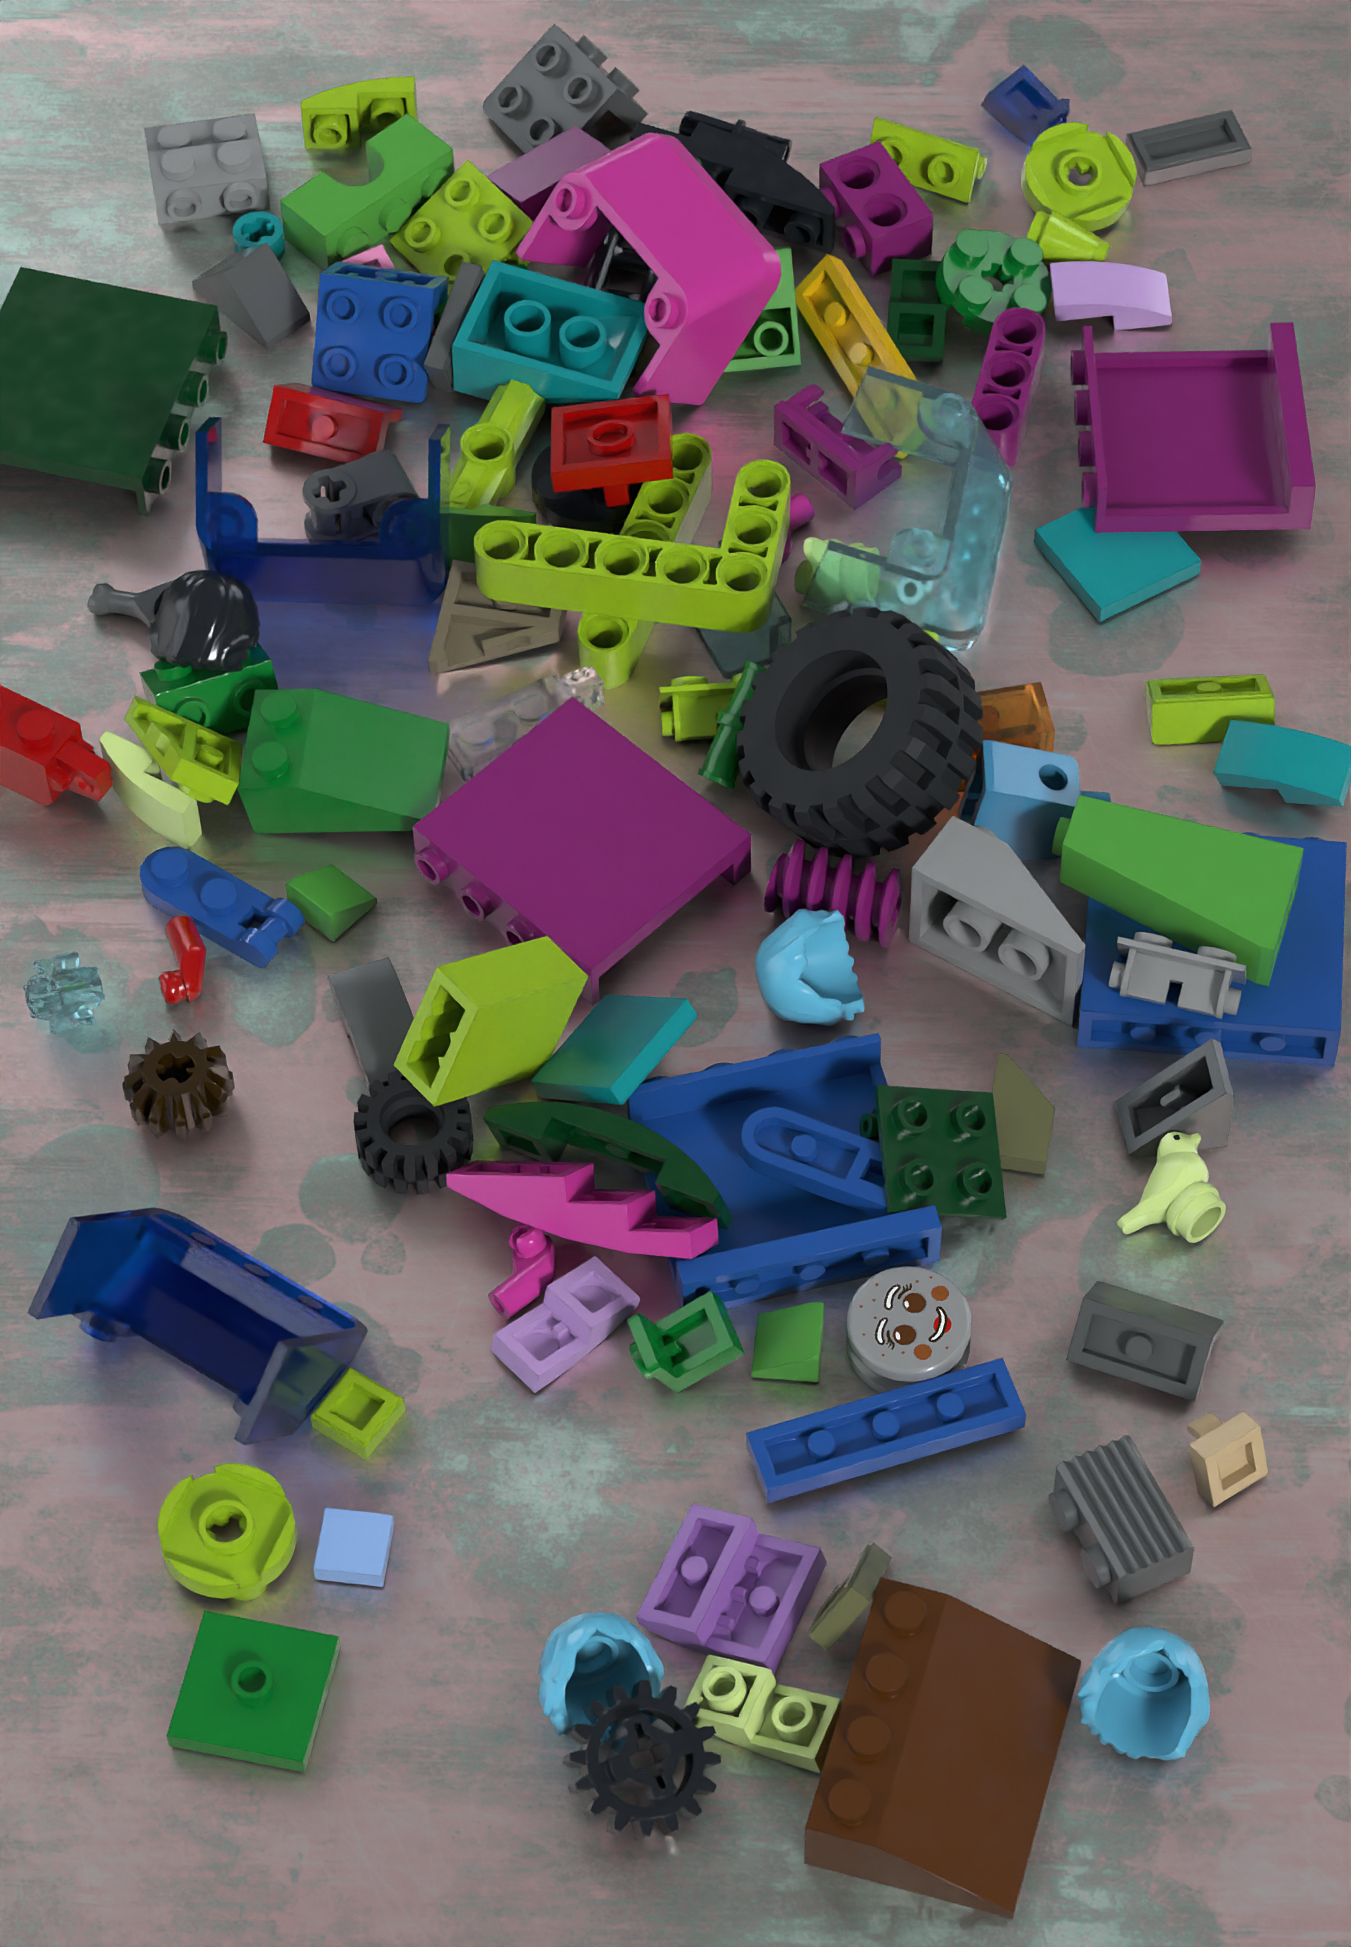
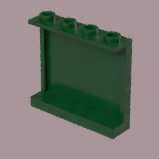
(102, 379)

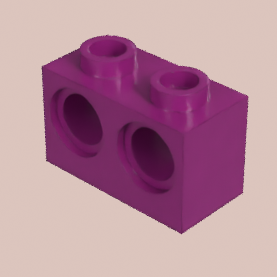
(876, 208)

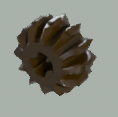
(178, 1085)

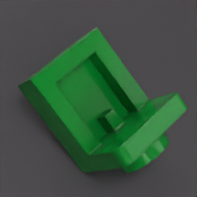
(685, 1343)

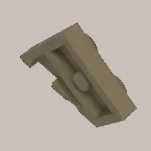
(484, 629)

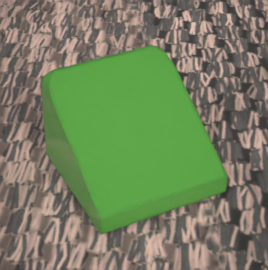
(329, 900)
(789, 1343)

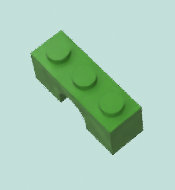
(340, 220)

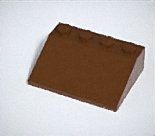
(941, 1751)

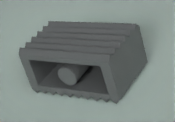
(1121, 1520)

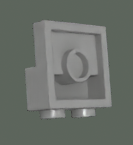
(207, 168)

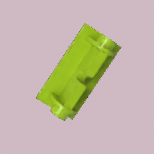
(930, 159)
(694, 706)

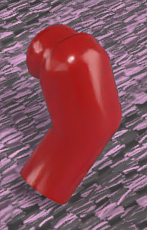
(190, 958)

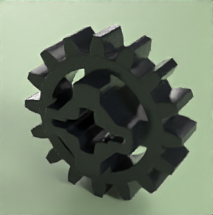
(632, 1734)

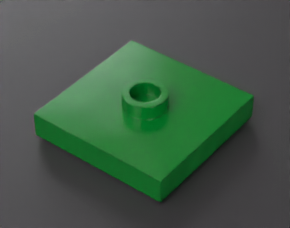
(254, 1691)

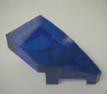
(1025, 106)

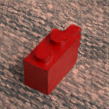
(46, 753)

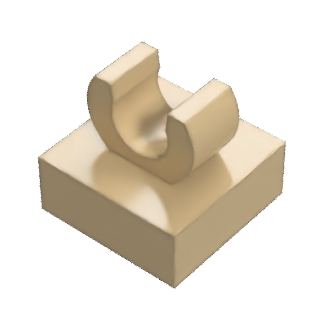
(1226, 1455)

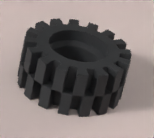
(403, 1162)

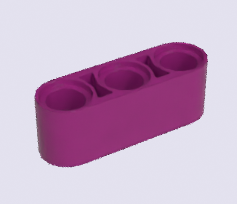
(1010, 378)

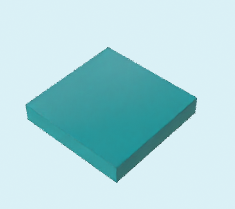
(1115, 567)
(614, 1049)

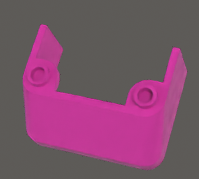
(694, 238)

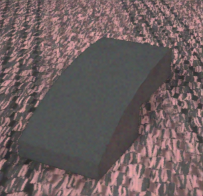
(373, 1016)

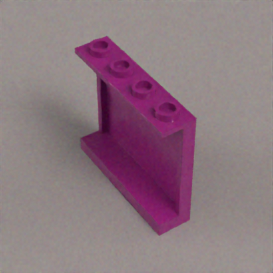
(1194, 438)
(578, 842)

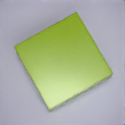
(358, 1413)

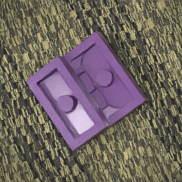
(731, 1589)

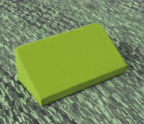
(1203, 706)

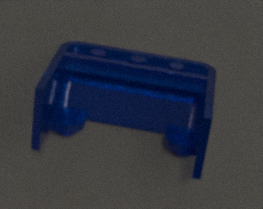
(399, 570)
(206, 1307)

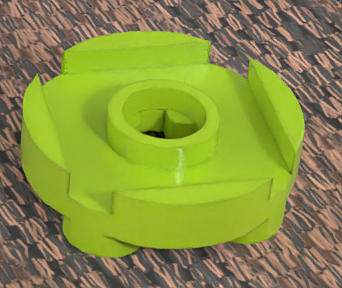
(1071, 147)
(234, 1567)

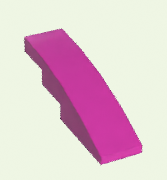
(566, 1204)

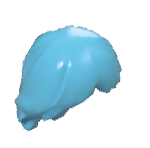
(807, 970)
(588, 1659)
(1146, 1694)

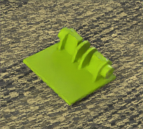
(466, 223)

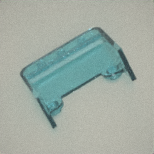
(926, 576)

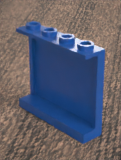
(1282, 1023)
(779, 1233)

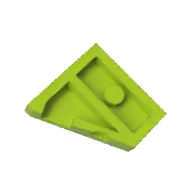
(187, 752)

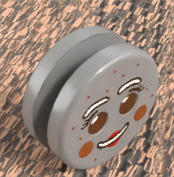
(907, 1328)

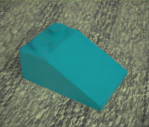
(547, 334)

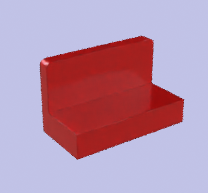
(327, 422)

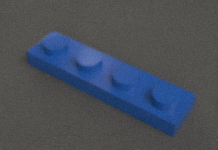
(885, 1430)

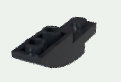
(762, 186)

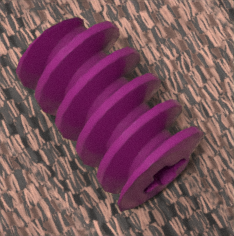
(821, 887)

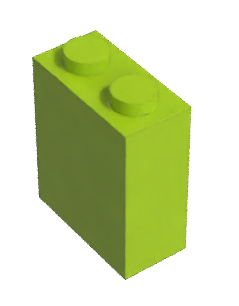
(490, 1020)

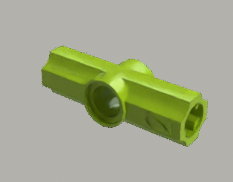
(495, 446)

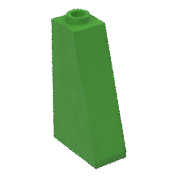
(1183, 878)

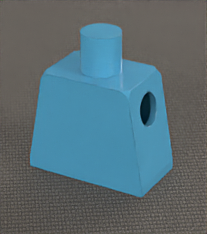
(1022, 796)

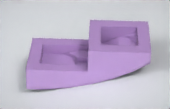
(1099, 289)
(567, 1326)

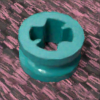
(259, 224)

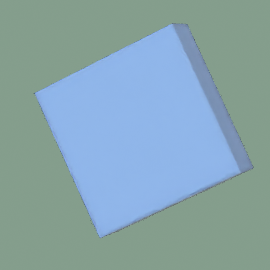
(354, 1547)

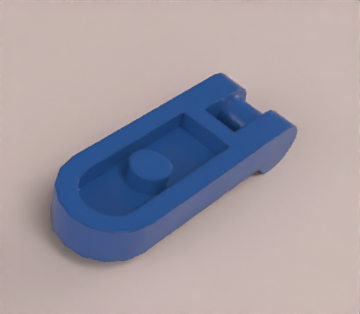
(219, 904)
(814, 1158)

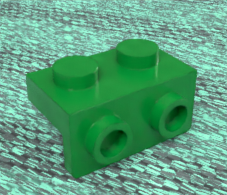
(211, 697)

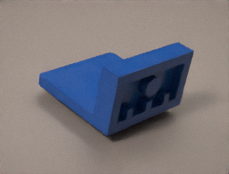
(375, 330)

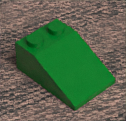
(338, 764)

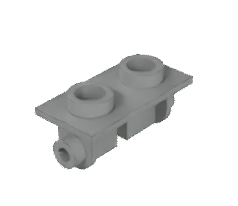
(1203, 975)

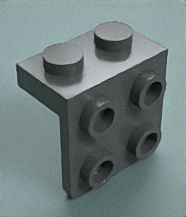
(559, 88)

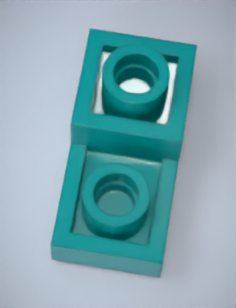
(1280, 758)

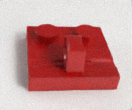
(612, 445)

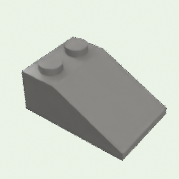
(994, 920)

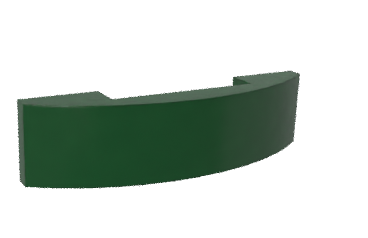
(547, 1127)

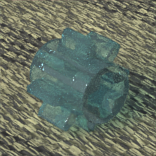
(64, 992)

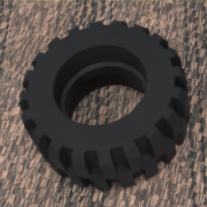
(905, 768)

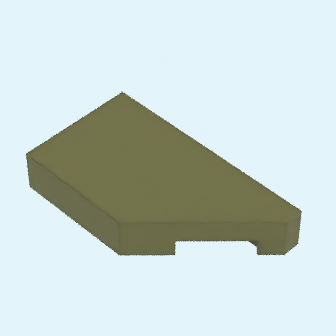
(1022, 1119)
(850, 1597)

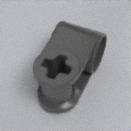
(354, 495)

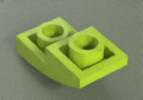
(344, 112)

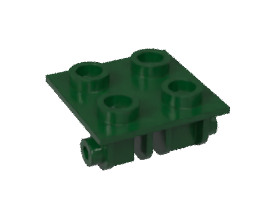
(938, 1150)

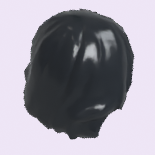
(205, 622)

